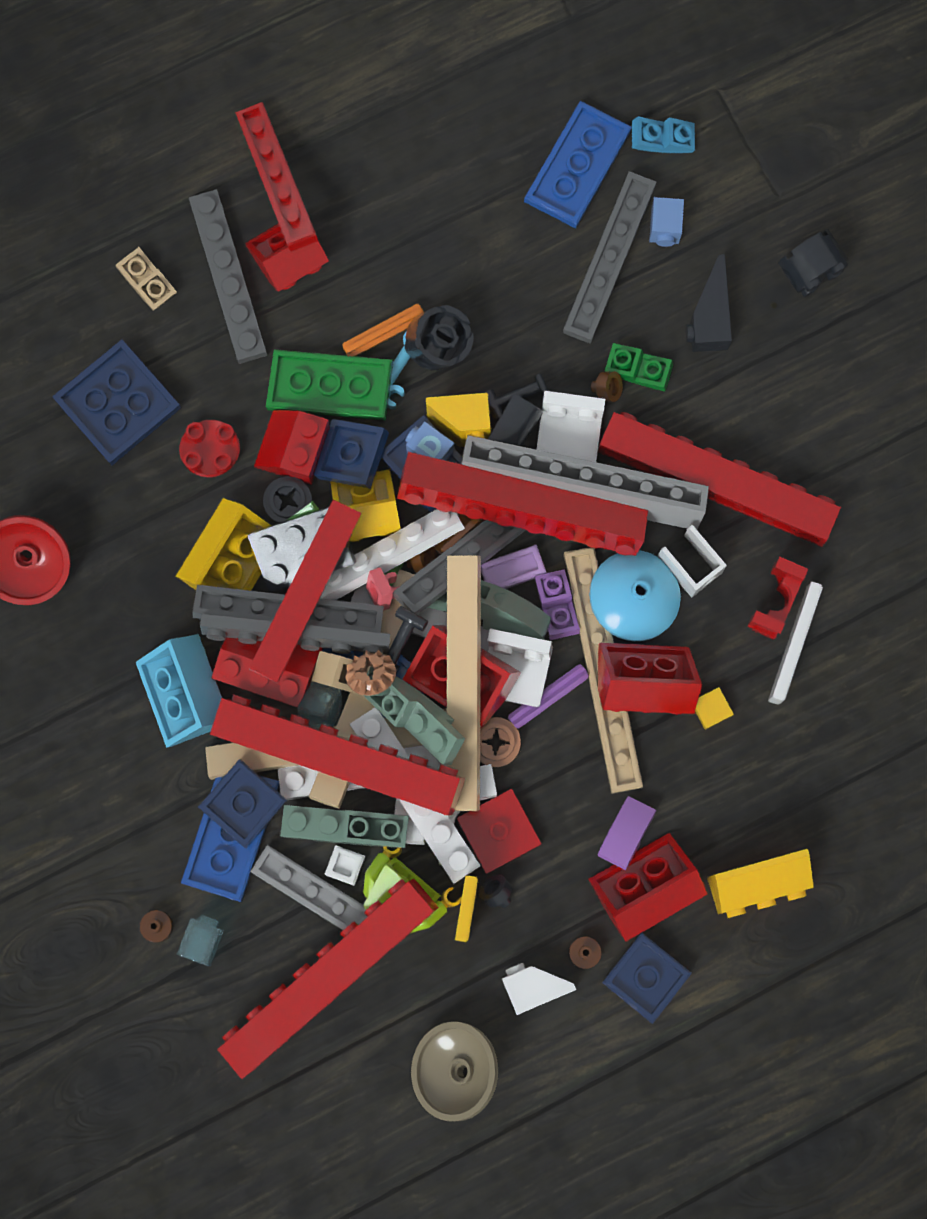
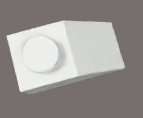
(533, 987)

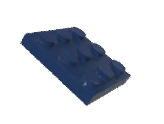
(116, 402)

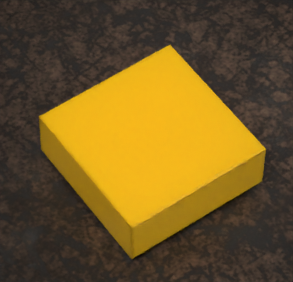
(712, 708)

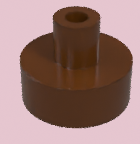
(608, 386)
(421, 560)
(164, 926)
(576, 952)

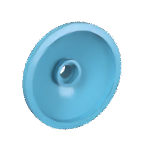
(622, 609)

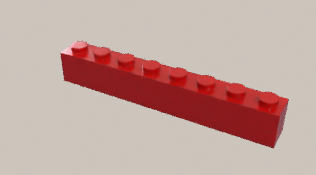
(728, 481)
(522, 504)
(338, 756)
(328, 978)

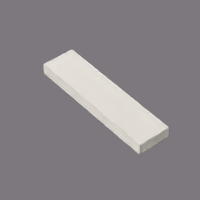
(795, 643)

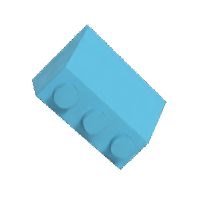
(180, 688)

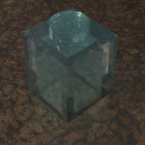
(321, 705)
(201, 940)

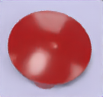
(209, 448)

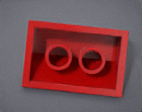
(234, 664)
(429, 674)
(647, 678)
(650, 889)

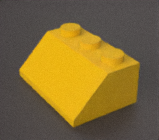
(223, 550)
(762, 883)

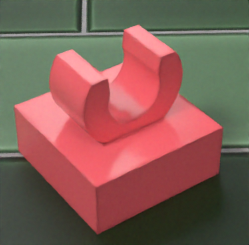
(379, 587)

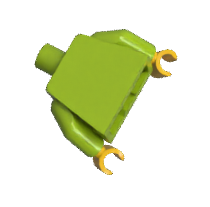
(385, 873)

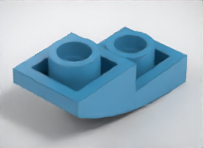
(663, 137)

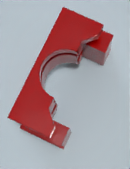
(789, 577)

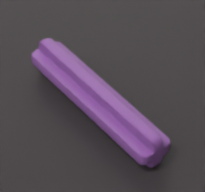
(550, 695)

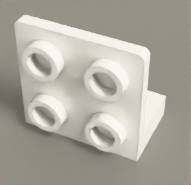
(570, 425)
(528, 656)

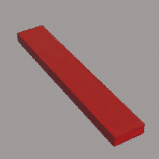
(276, 177)
(305, 591)

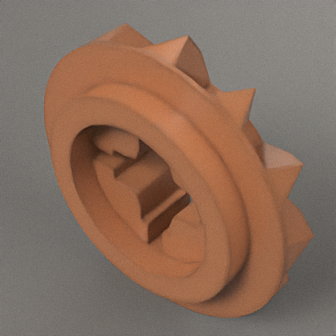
(383, 672)
(508, 733)

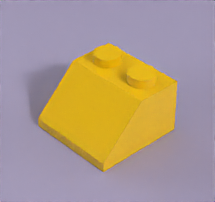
(460, 416)
(376, 505)

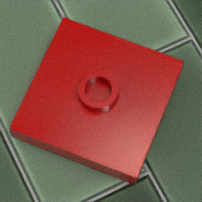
(499, 831)

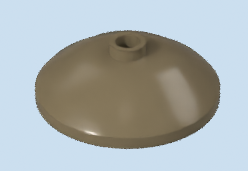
(440, 1066)

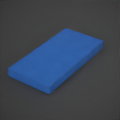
(577, 164)
(219, 861)

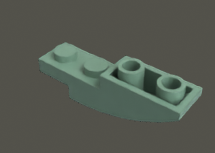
(506, 612)
(421, 717)
(344, 826)

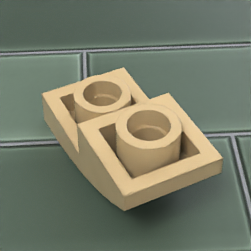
(146, 279)

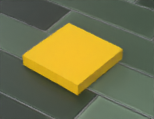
(466, 909)

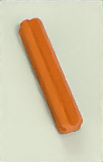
(381, 331)

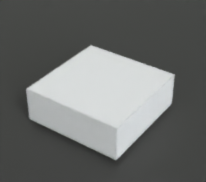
(345, 865)

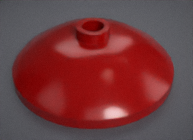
(34, 578)

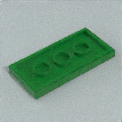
(329, 384)

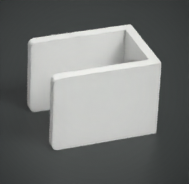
(708, 555)

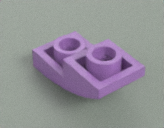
(557, 603)
(626, 833)

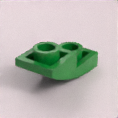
(639, 367)

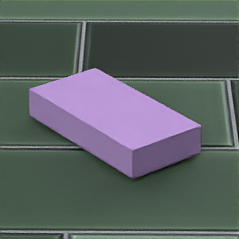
(514, 568)

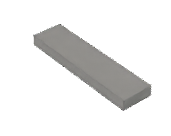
(308, 889)

